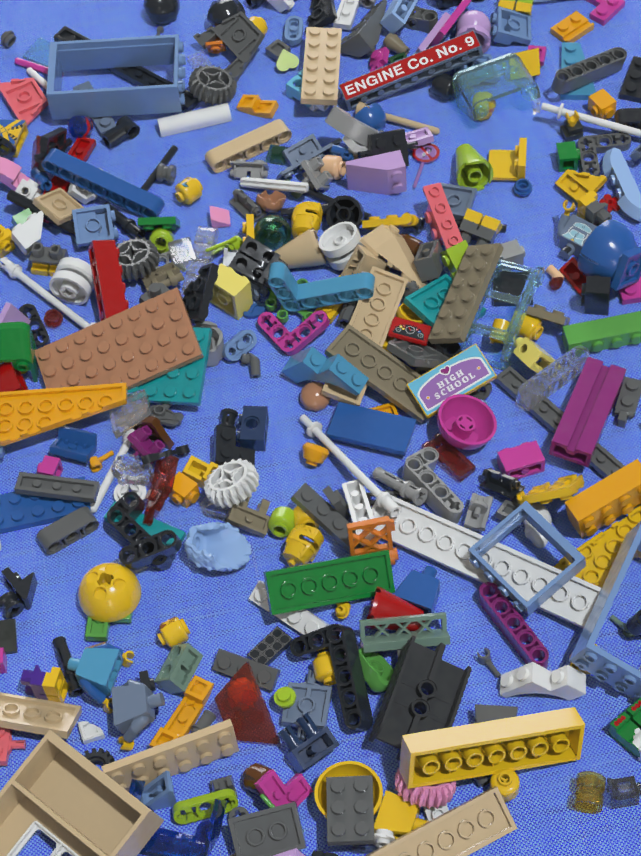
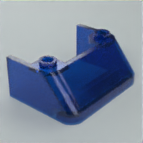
(174, 843)

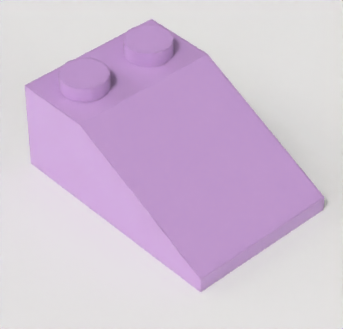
(377, 174)

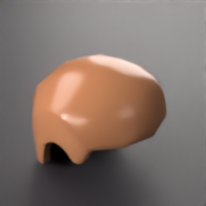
(272, 202)
(312, 398)

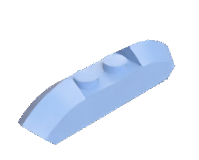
(626, 188)

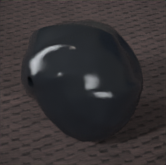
(223, 9)
(162, 11)

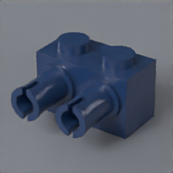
(317, 745)

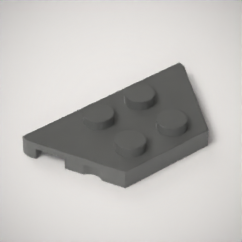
(416, 354)

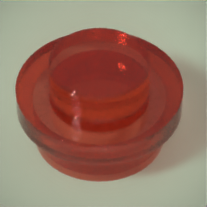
(53, 318)

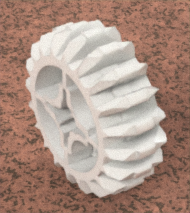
(231, 483)

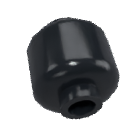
(443, 86)

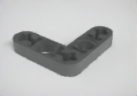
(595, 148)

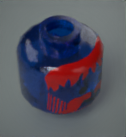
(84, 122)

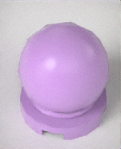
(478, 22)

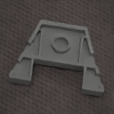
(239, 36)

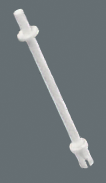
(591, 119)
(15, 271)
(384, 499)

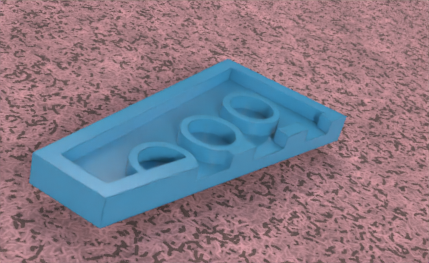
(570, 55)

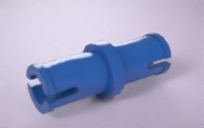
(42, 179)

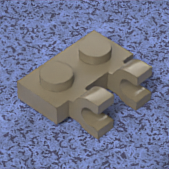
(248, 519)

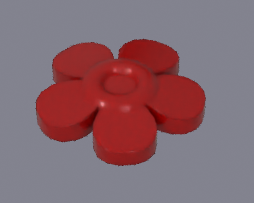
(612, 203)

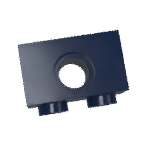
(258, 419)

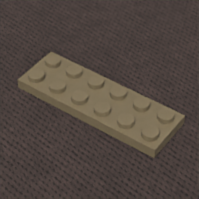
(465, 294)
(385, 372)

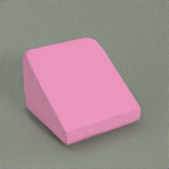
(219, 217)

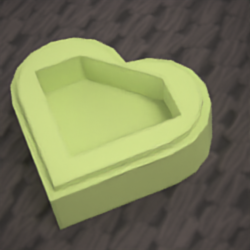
(286, 60)

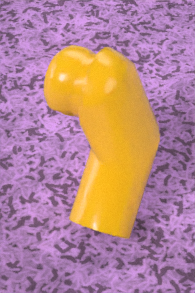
(342, 610)

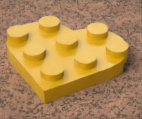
(544, 493)

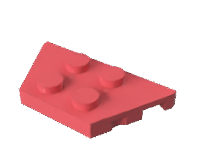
(24, 98)

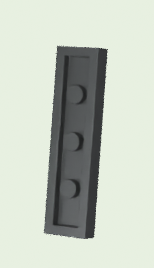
(57, 487)
(323, 514)

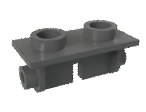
(246, 205)

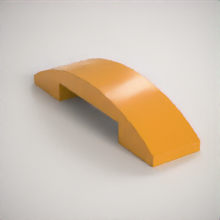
(186, 713)

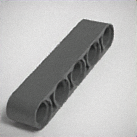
(589, 70)

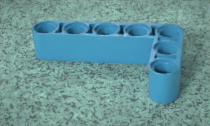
(318, 293)

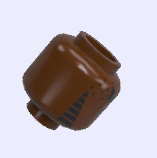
(252, 775)

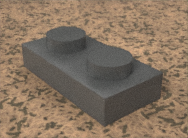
(337, 501)

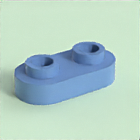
(293, 30)
(238, 346)

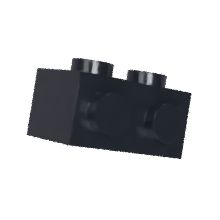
(596, 295)

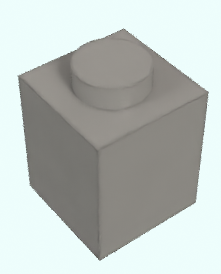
(513, 252)

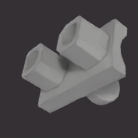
(313, 176)
(478, 513)

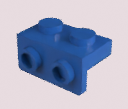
(74, 444)

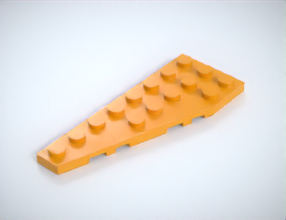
(41, 410)

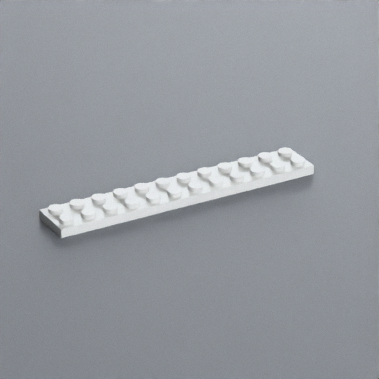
(449, 545)

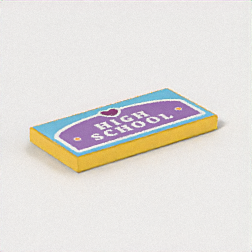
(457, 375)

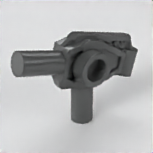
(166, 416)

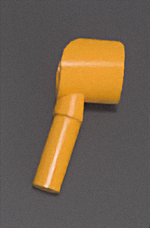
(95, 462)

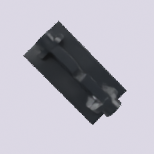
(505, 486)

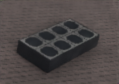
(270, 647)

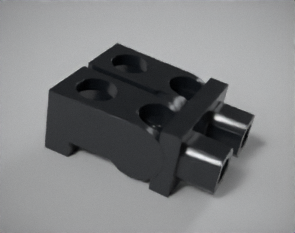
(254, 262)

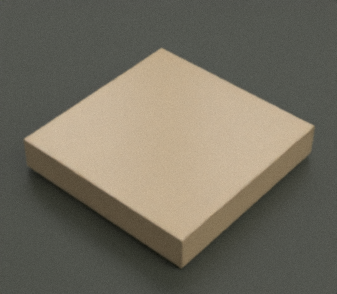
(57, 205)

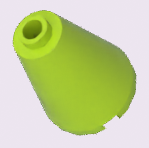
(472, 168)

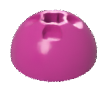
(466, 422)

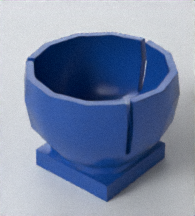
(615, 255)

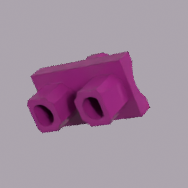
(143, 444)

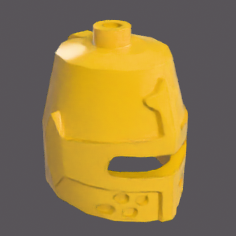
(302, 220)
(300, 550)

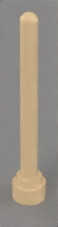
(402, 121)

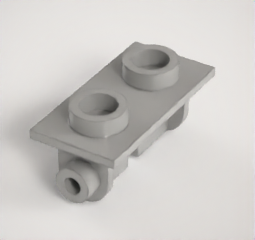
(241, 168)

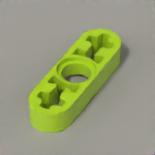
(191, 816)

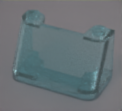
(492, 80)

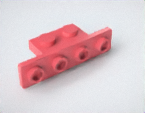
(440, 216)

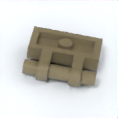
(166, 274)
(541, 312)

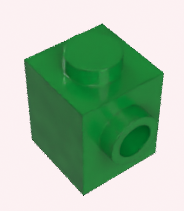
(567, 156)

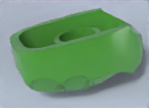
(376, 670)

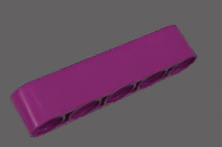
(512, 618)

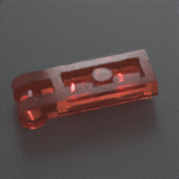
(451, 458)

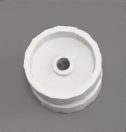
(339, 243)
(72, 281)

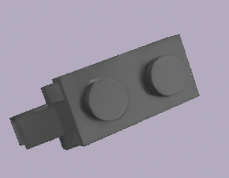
(628, 400)

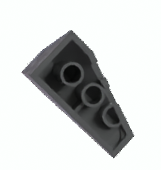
(366, 33)

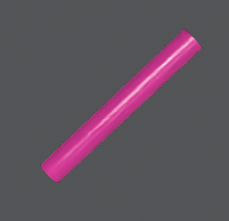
(43, 69)

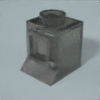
(623, 792)

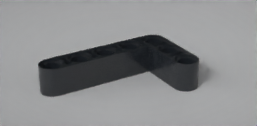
(342, 668)

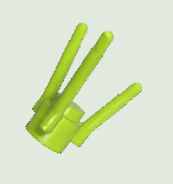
(232, 244)

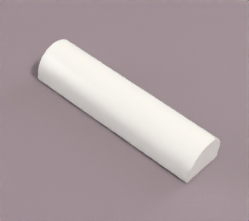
(194, 120)
(358, 504)

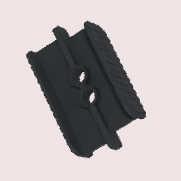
(418, 669)

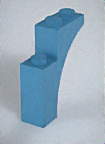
(335, 370)

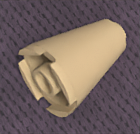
(302, 251)

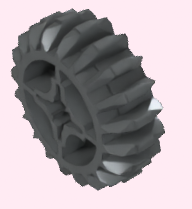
(212, 85)
(137, 258)

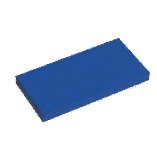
(371, 428)

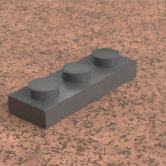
(230, 663)

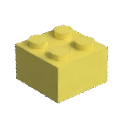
(232, 292)

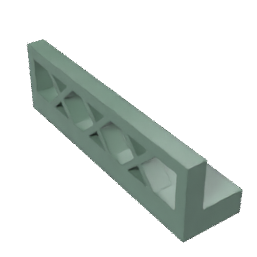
(398, 639)

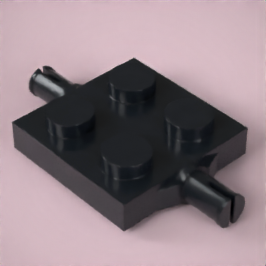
(51, 140)
(389, 142)

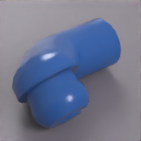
(342, 152)

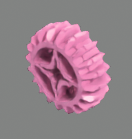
(426, 796)

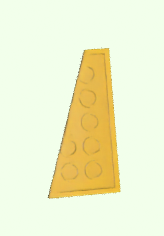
(603, 549)

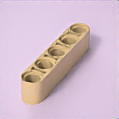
(248, 145)

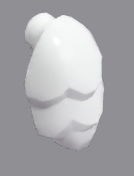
(531, 533)

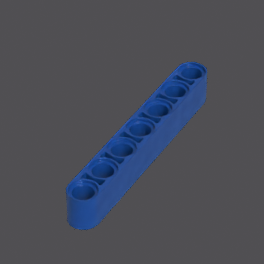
(102, 183)

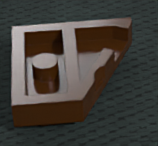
(158, 431)

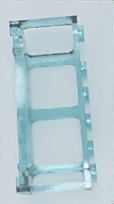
(535, 278)

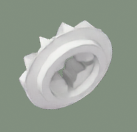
(120, 490)

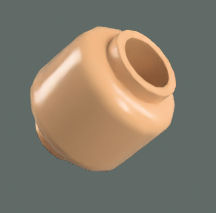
(334, 165)

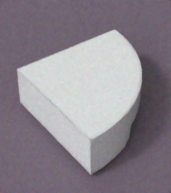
(90, 732)

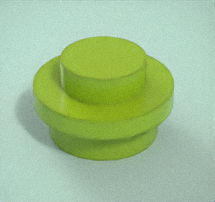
(285, 697)

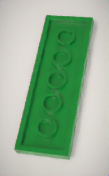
(328, 582)

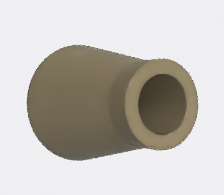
(395, 44)

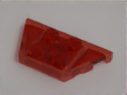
(161, 486)
(246, 708)

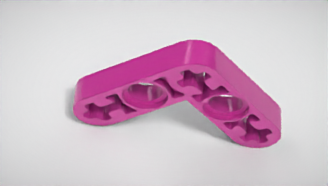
(289, 337)

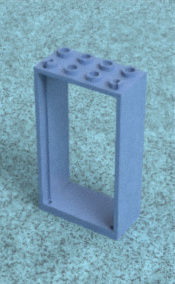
(115, 54)
(591, 657)

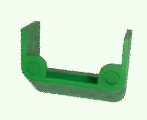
(18, 347)

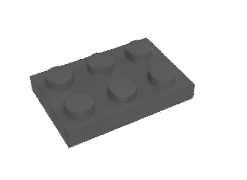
(350, 810)
(268, 831)

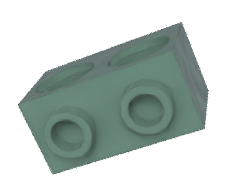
(178, 668)

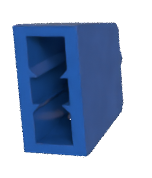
(421, 589)

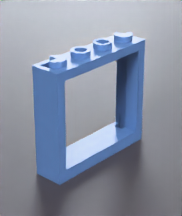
(527, 512)

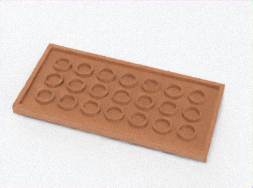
(124, 347)

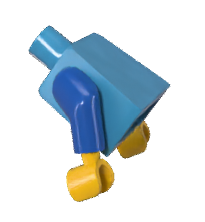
(99, 670)

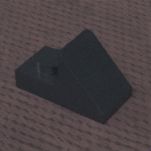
(24, 588)

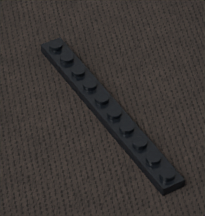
(136, 75)

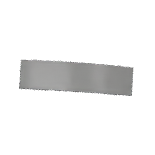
(349, 126)

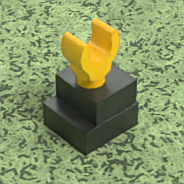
(572, 128)

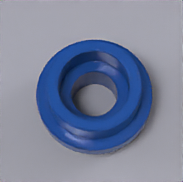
(523, 187)

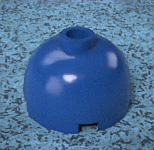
(373, 116)

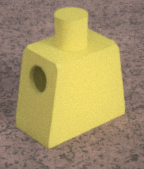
(530, 353)

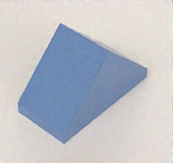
(159, 792)

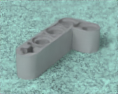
(441, 499)

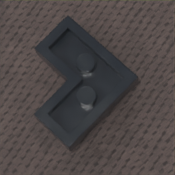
(226, 449)

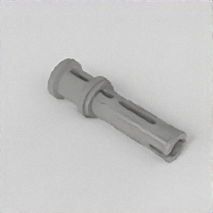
(405, 488)

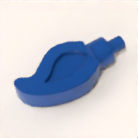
(255, 310)

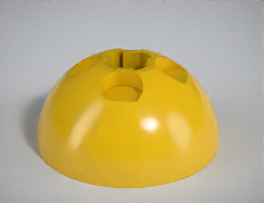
(109, 592)
(343, 769)

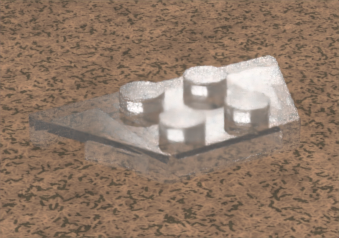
(130, 414)

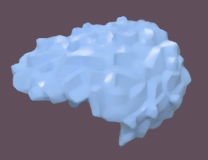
(217, 546)

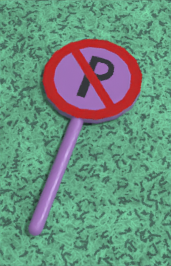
(425, 154)

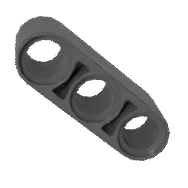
(67, 530)

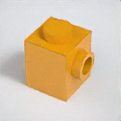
(602, 104)
(184, 490)

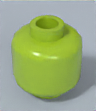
(162, 246)
(281, 521)

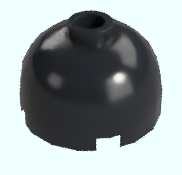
(338, 211)

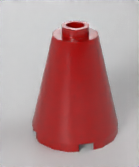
(389, 605)

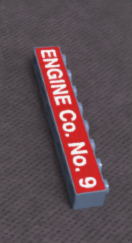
(411, 70)

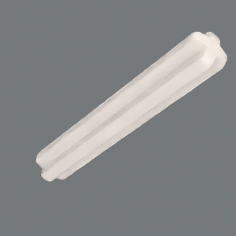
(270, 184)

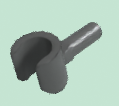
(486, 660)

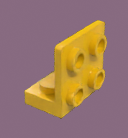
(509, 163)

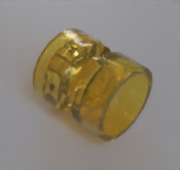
(589, 792)

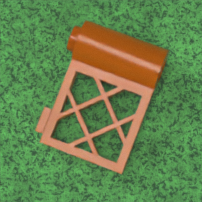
(370, 545)

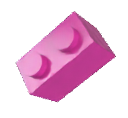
(521, 460)

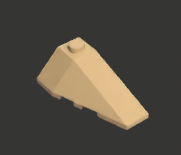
(390, 245)

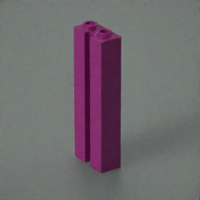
(587, 412)

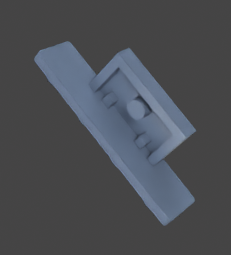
(303, 150)

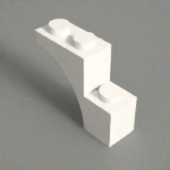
(533, 678)

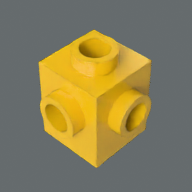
(6, 243)

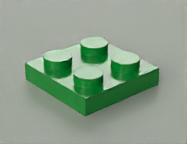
(152, 223)

